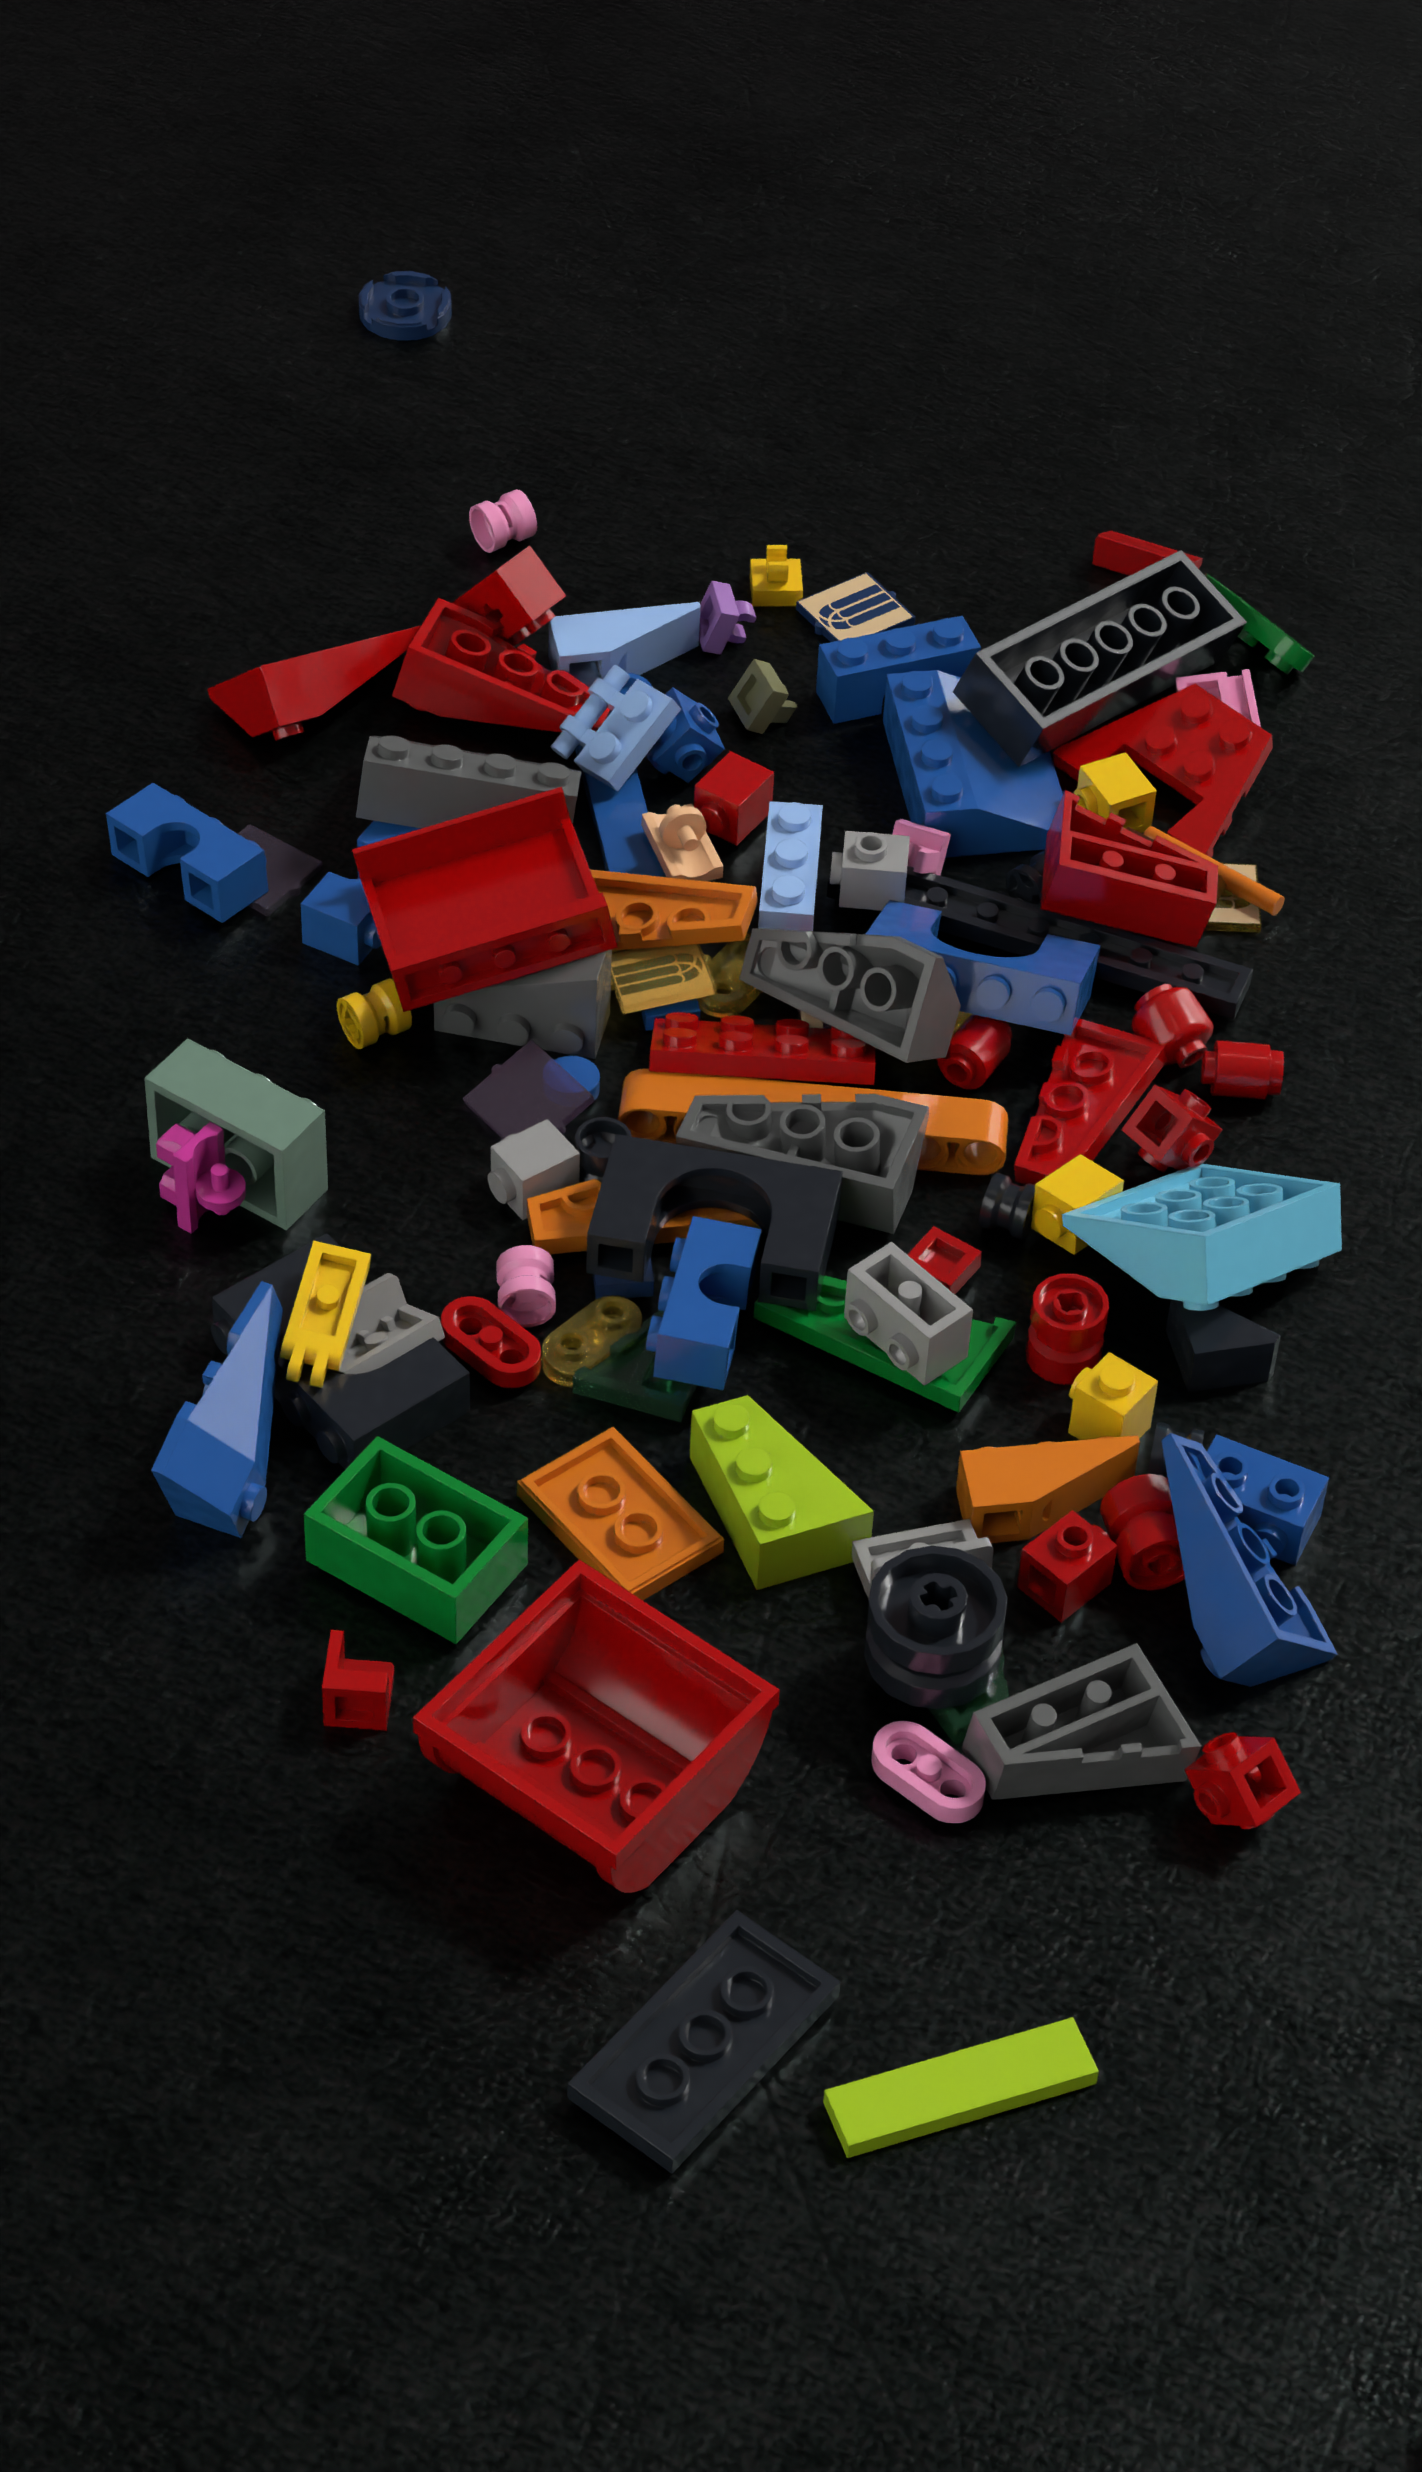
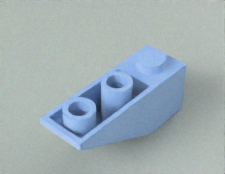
(629, 638)

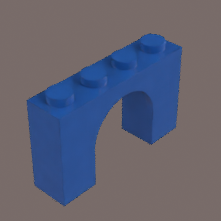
(1031, 990)

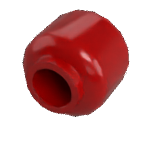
(1175, 1021)

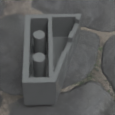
(555, 1008)
(1083, 1732)

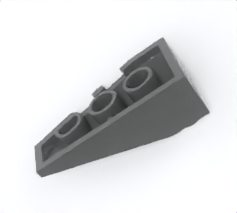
(860, 984)
(869, 1140)

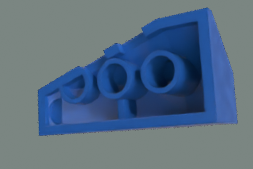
(220, 1447)
(1236, 1600)

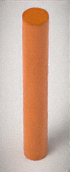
(1236, 882)

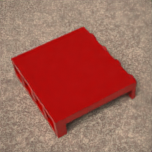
(483, 899)

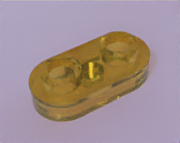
(732, 994)
(591, 1334)

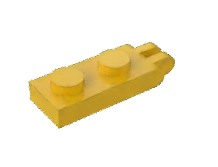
(324, 1310)

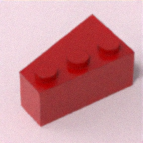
(1124, 880)

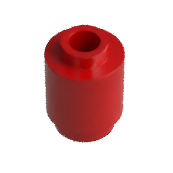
(976, 1051)
(1243, 1070)

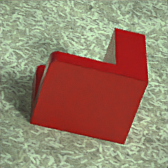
(355, 1690)

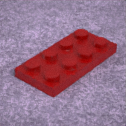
(759, 1051)

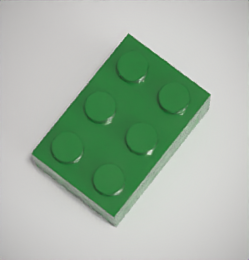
(416, 1539)

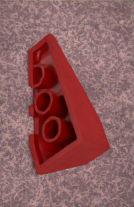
(471, 674)
(304, 687)

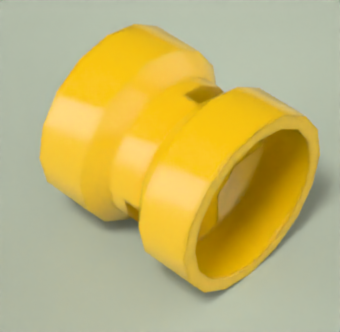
(372, 1014)

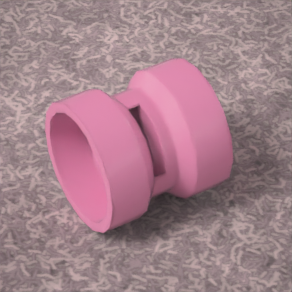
(502, 521)
(526, 1285)

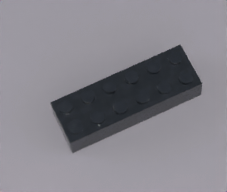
(1098, 657)

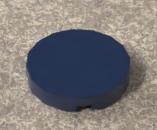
(405, 306)

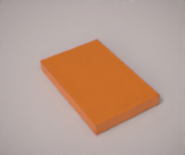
(620, 1515)

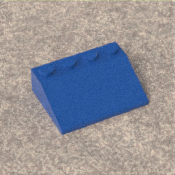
(958, 773)

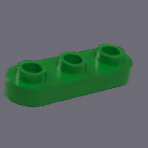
(1283, 649)

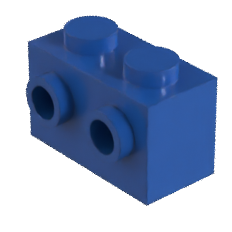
(1276, 1495)

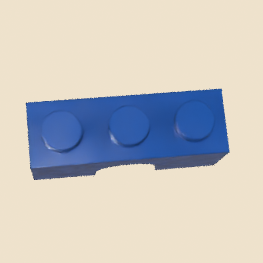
(855, 669)
(217, 865)
(337, 911)
(703, 1302)

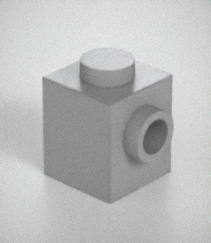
(870, 869)
(532, 1165)

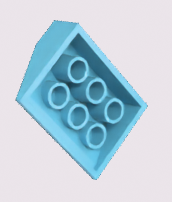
(1213, 1231)

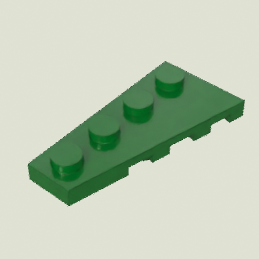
(832, 1333)

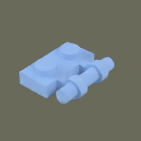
(626, 733)

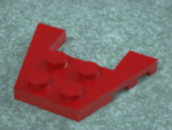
(1191, 746)

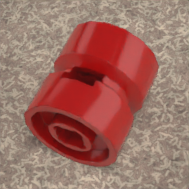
(1066, 1327)
(1144, 1529)

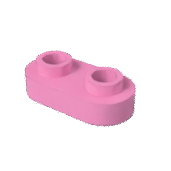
(933, 1772)

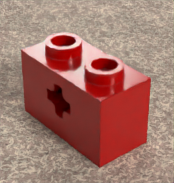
(515, 597)

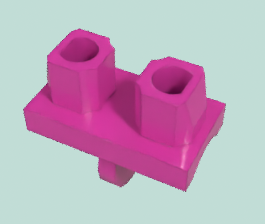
(198, 1174)

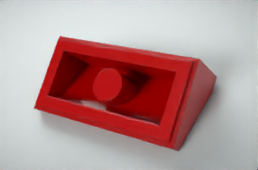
(1130, 554)

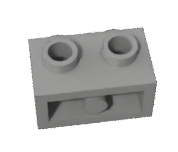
(907, 1313)

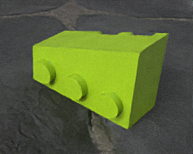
(773, 1494)

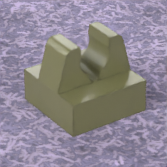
(761, 698)

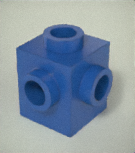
(688, 741)

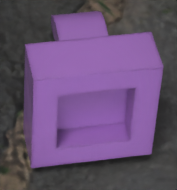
(719, 617)

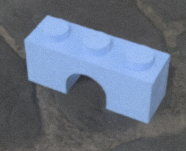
(790, 866)

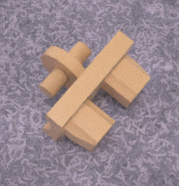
(682, 843)

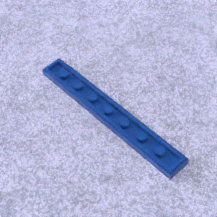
(627, 849)

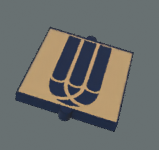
(854, 609)

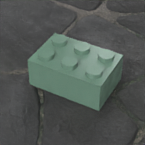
(268, 1131)

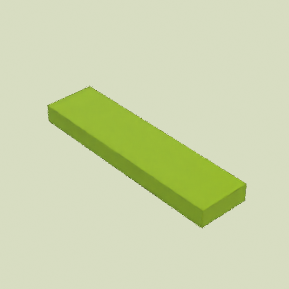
(960, 2087)

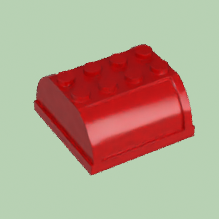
(602, 1726)

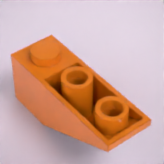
(1030, 1487)

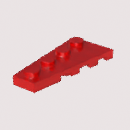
(1088, 1095)

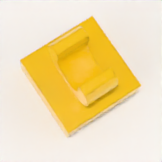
(776, 578)

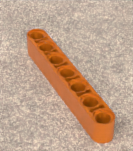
(958, 1138)

